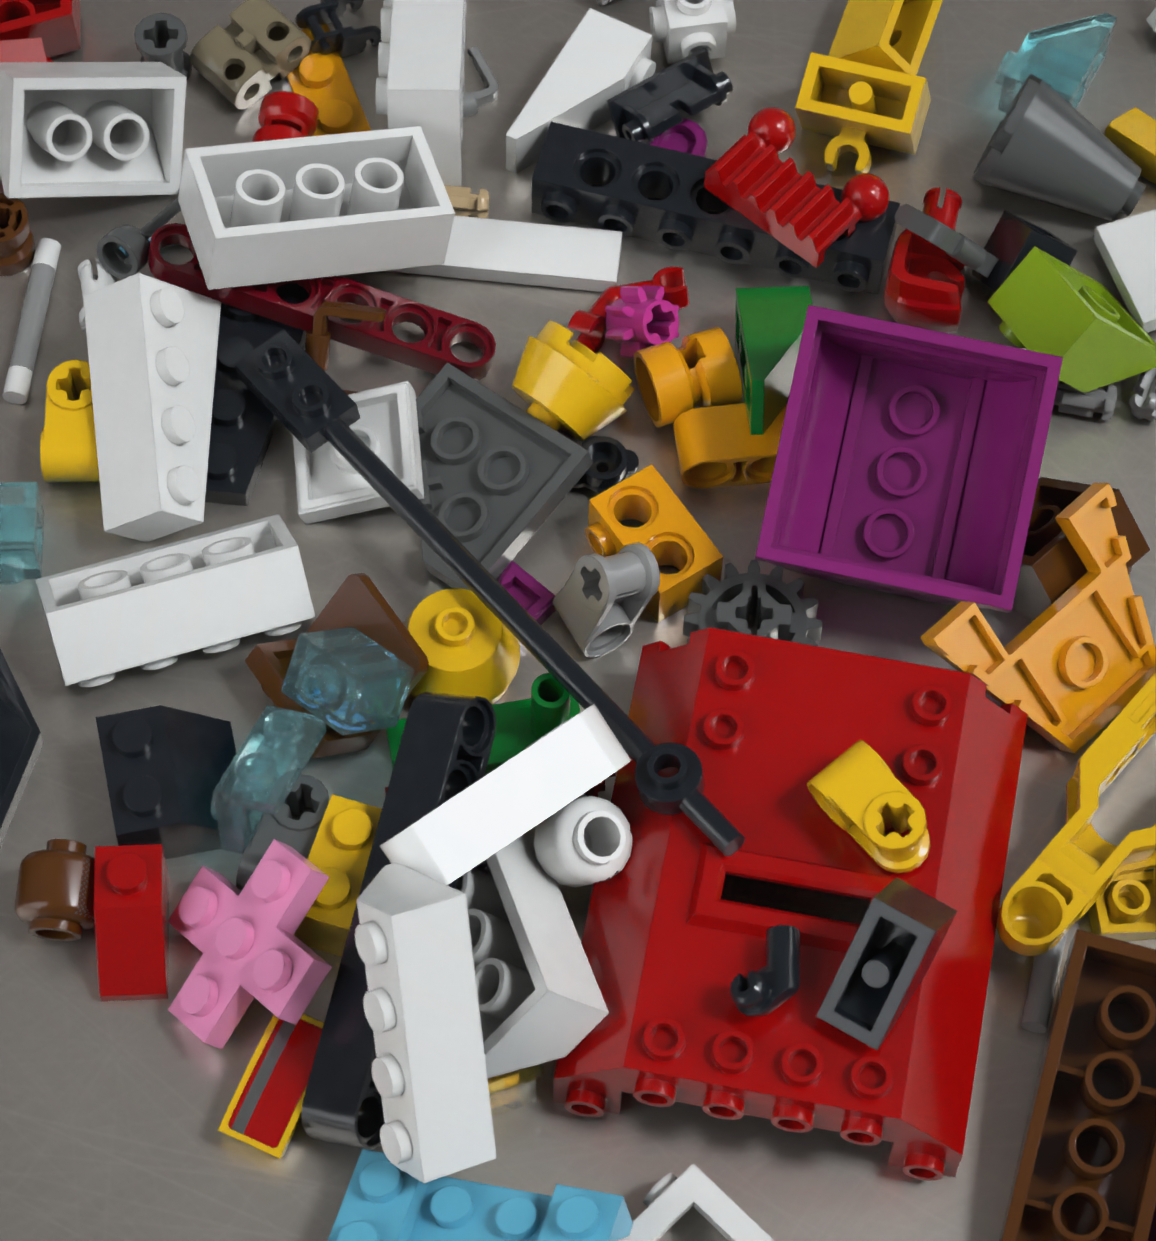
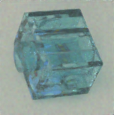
(347, 680)

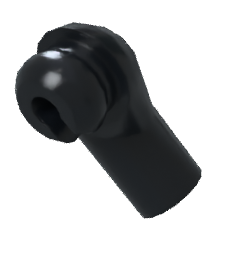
(775, 981)

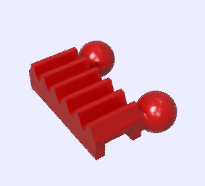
(782, 199)

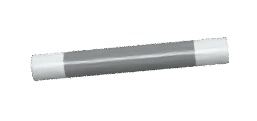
(31, 321)

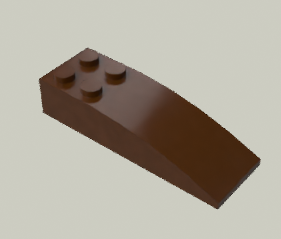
(1093, 1110)

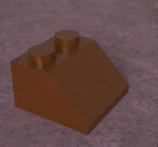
(1049, 558)

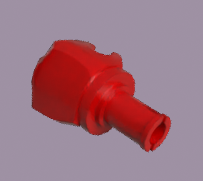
(922, 279)

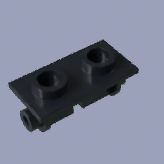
(668, 97)

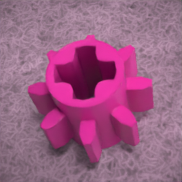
(641, 319)

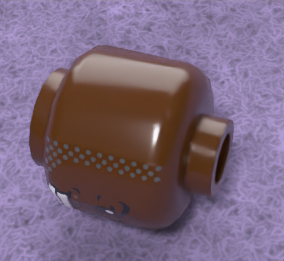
(57, 891)

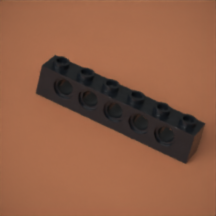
(638, 171)

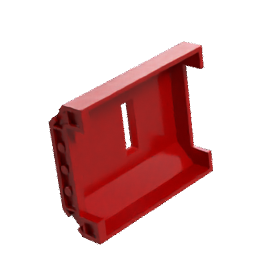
(669, 946)

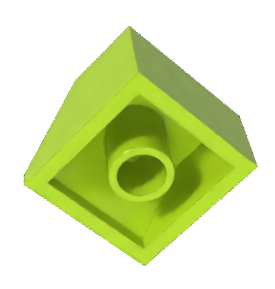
(1072, 317)

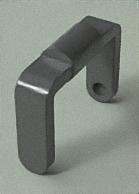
(947, 239)

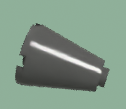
(1058, 157)

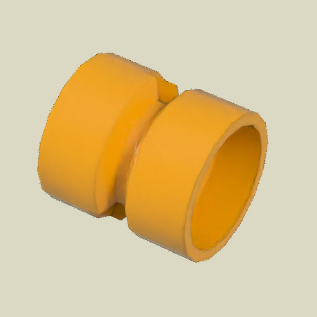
(689, 376)

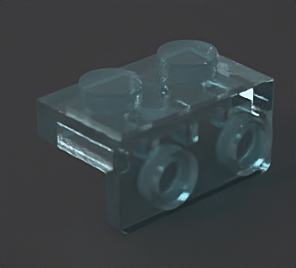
(263, 773)

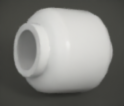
(584, 842)

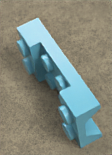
(394, 1206)

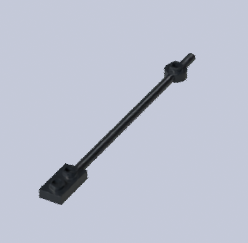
(321, 412)

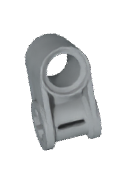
(607, 597)

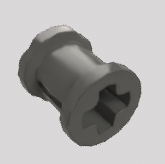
(163, 39)

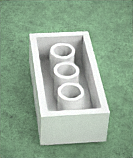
(314, 207)

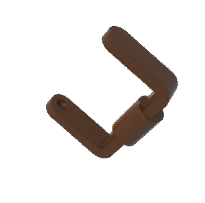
(318, 339)

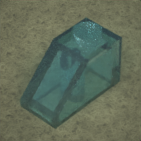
(1061, 55)

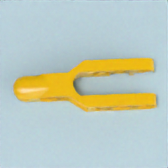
(1077, 860)

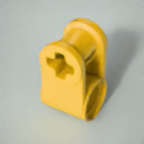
(68, 434)
(868, 800)

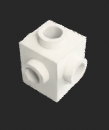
(691, 26)

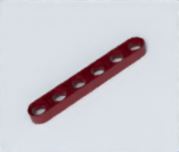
(429, 354)

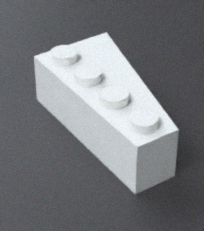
(424, 75)
(151, 402)

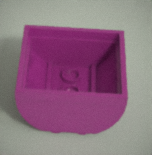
(908, 460)

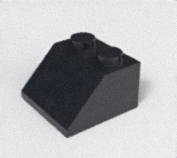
(164, 776)

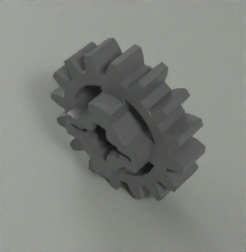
(774, 604)

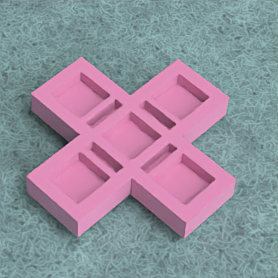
(248, 944)

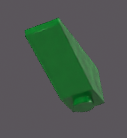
(767, 347)

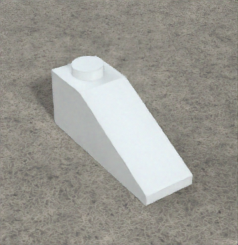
(591, 68)

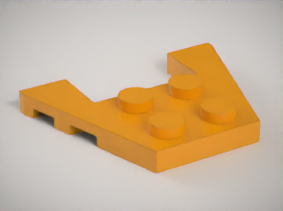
(1081, 653)

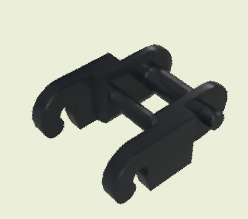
(341, 40)

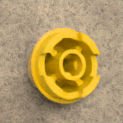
(570, 383)
(464, 646)

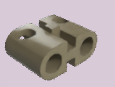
(250, 52)

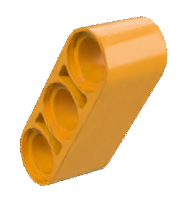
(718, 447)

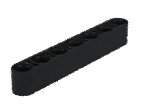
(438, 756)

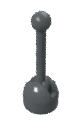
(134, 242)

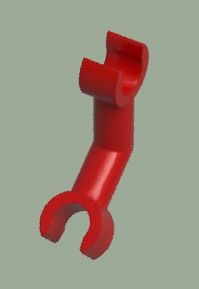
(593, 323)

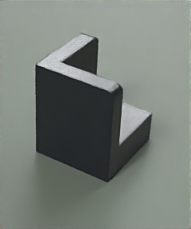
(1013, 241)

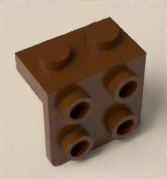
(353, 605)

